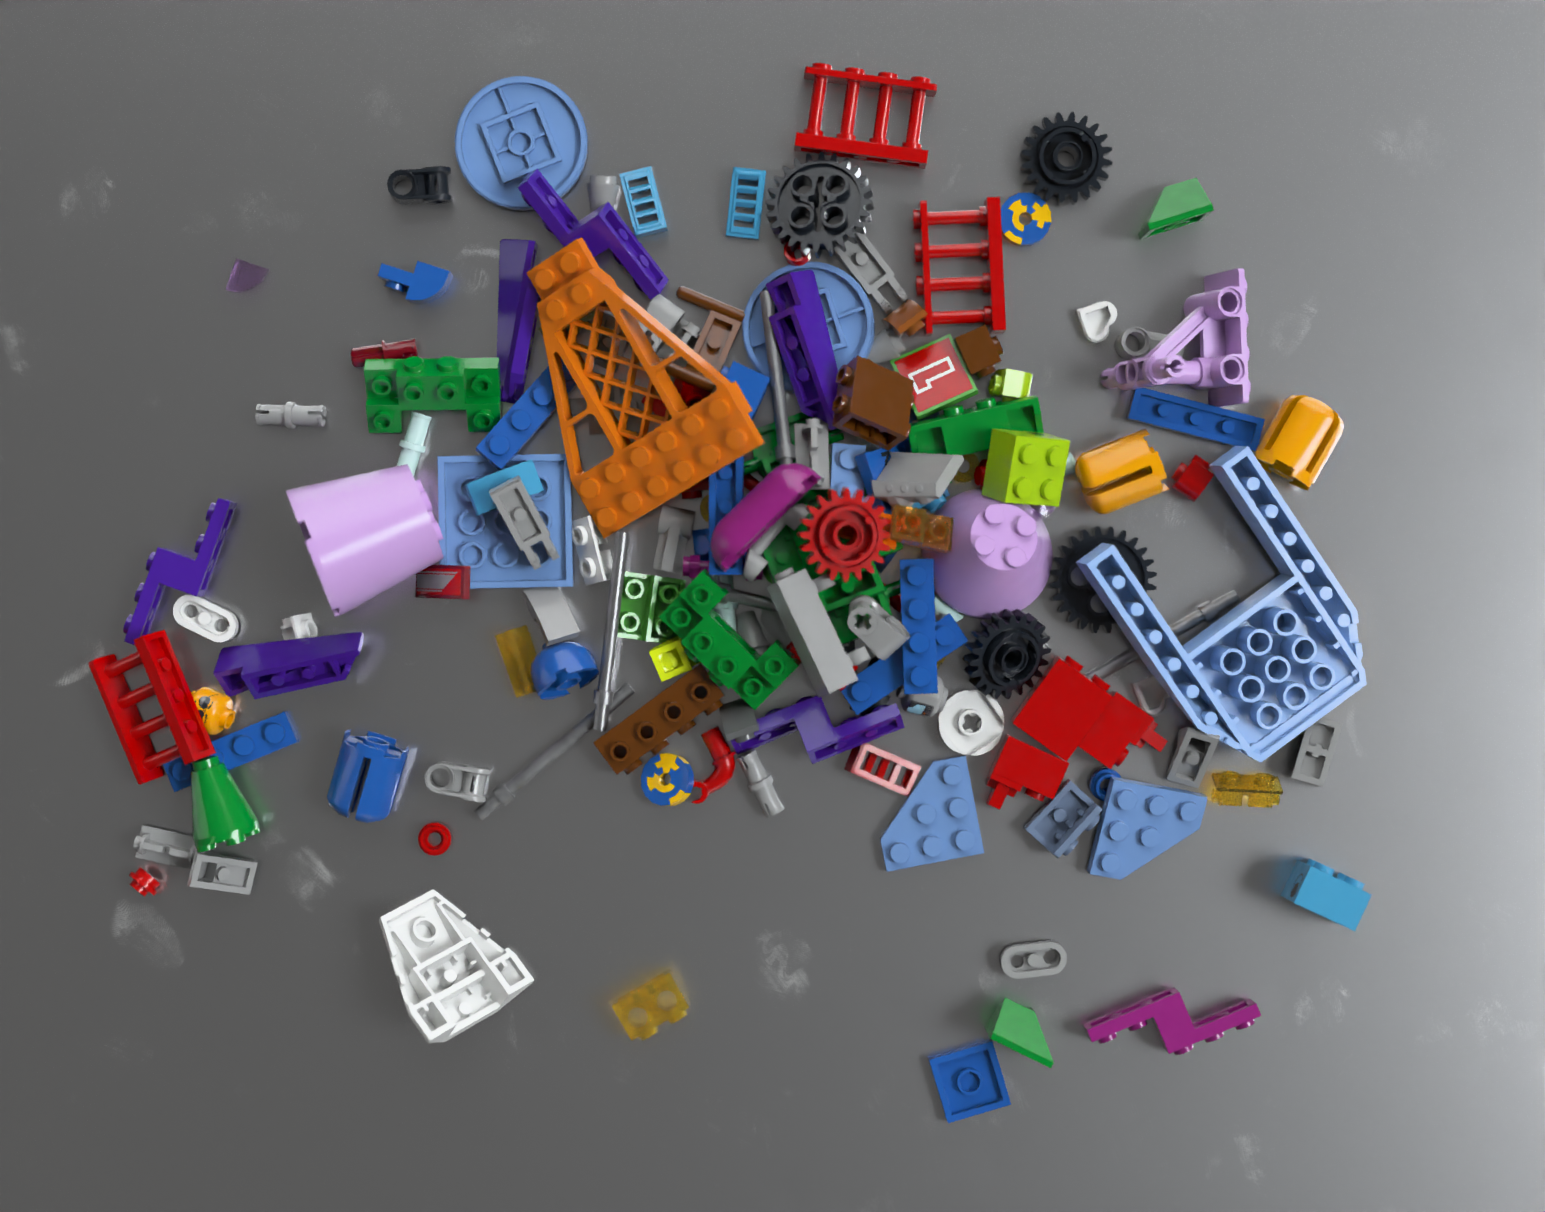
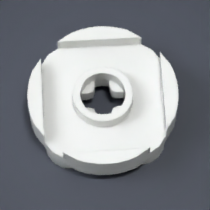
(989, 726)

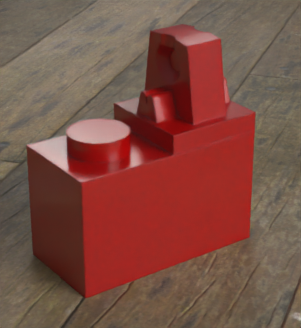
(1116, 728)
(1023, 765)

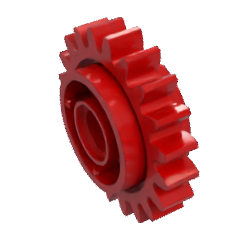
(824, 528)

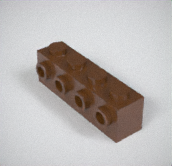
(658, 719)

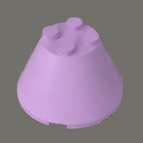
(995, 557)

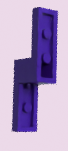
(598, 229)
(179, 570)
(817, 731)

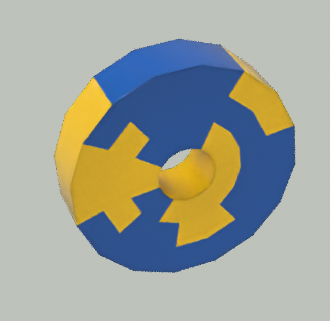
(1039, 215)
(653, 779)

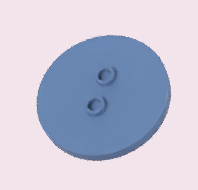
(515, 130)
(845, 309)

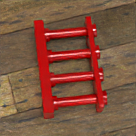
(878, 147)
(988, 248)
(173, 696)

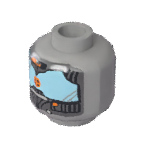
(924, 704)

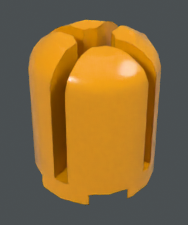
(1300, 440)
(1120, 473)

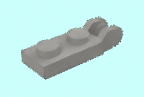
(870, 271)
(523, 519)

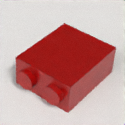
(1062, 706)

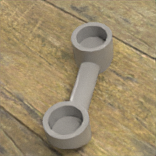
(754, 562)

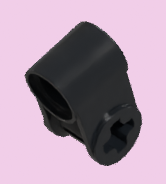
(423, 185)

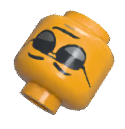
(214, 709)

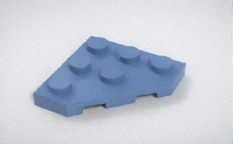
(935, 820)
(1141, 824)

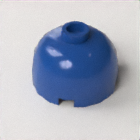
(561, 668)

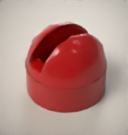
(791, 258)

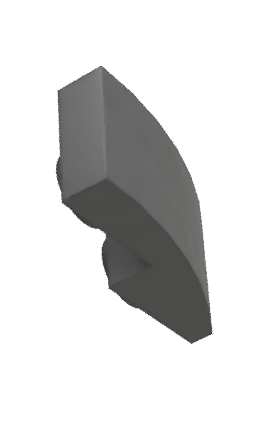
(738, 720)

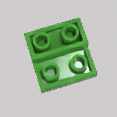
(643, 602)

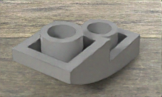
(551, 613)

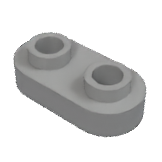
(1032, 959)

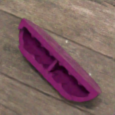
(760, 511)

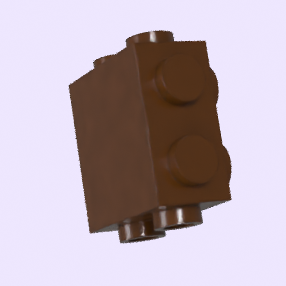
(873, 403)

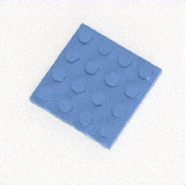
(485, 539)

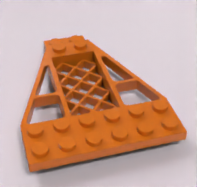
(661, 462)

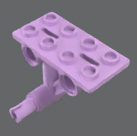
(1224, 351)

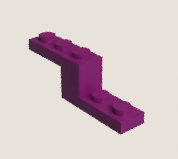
(1172, 1021)

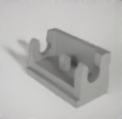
(1317, 752)

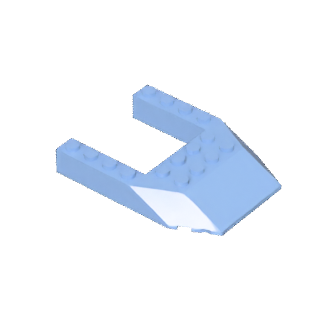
(1270, 659)

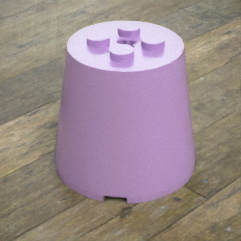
(366, 533)

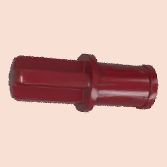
(390, 350)

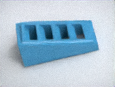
(745, 174)
(648, 228)

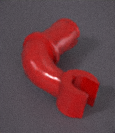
(723, 764)

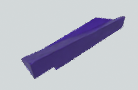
(516, 315)
(805, 343)
(287, 664)

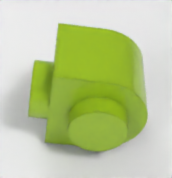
(1010, 384)

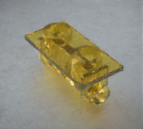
(518, 656)
(1262, 789)

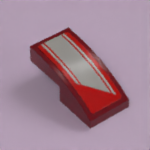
(443, 582)

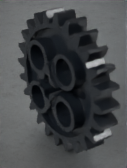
(849, 204)
(1078, 598)

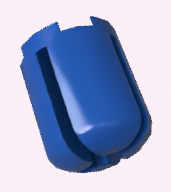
(381, 779)

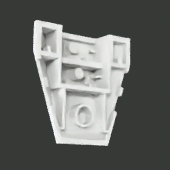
(448, 967)

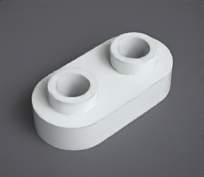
(206, 619)

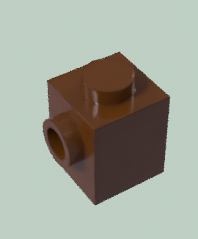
(979, 351)

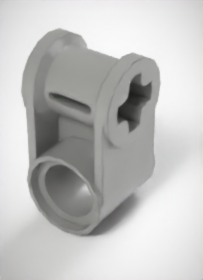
(666, 313)
(880, 630)
(460, 781)

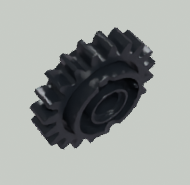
(1074, 139)
(1006, 653)

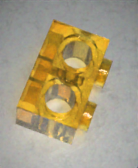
(647, 998)

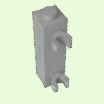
(813, 632)

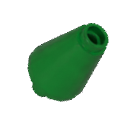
(218, 807)

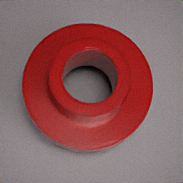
(427, 846)
(143, 882)

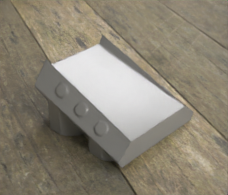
(915, 477)

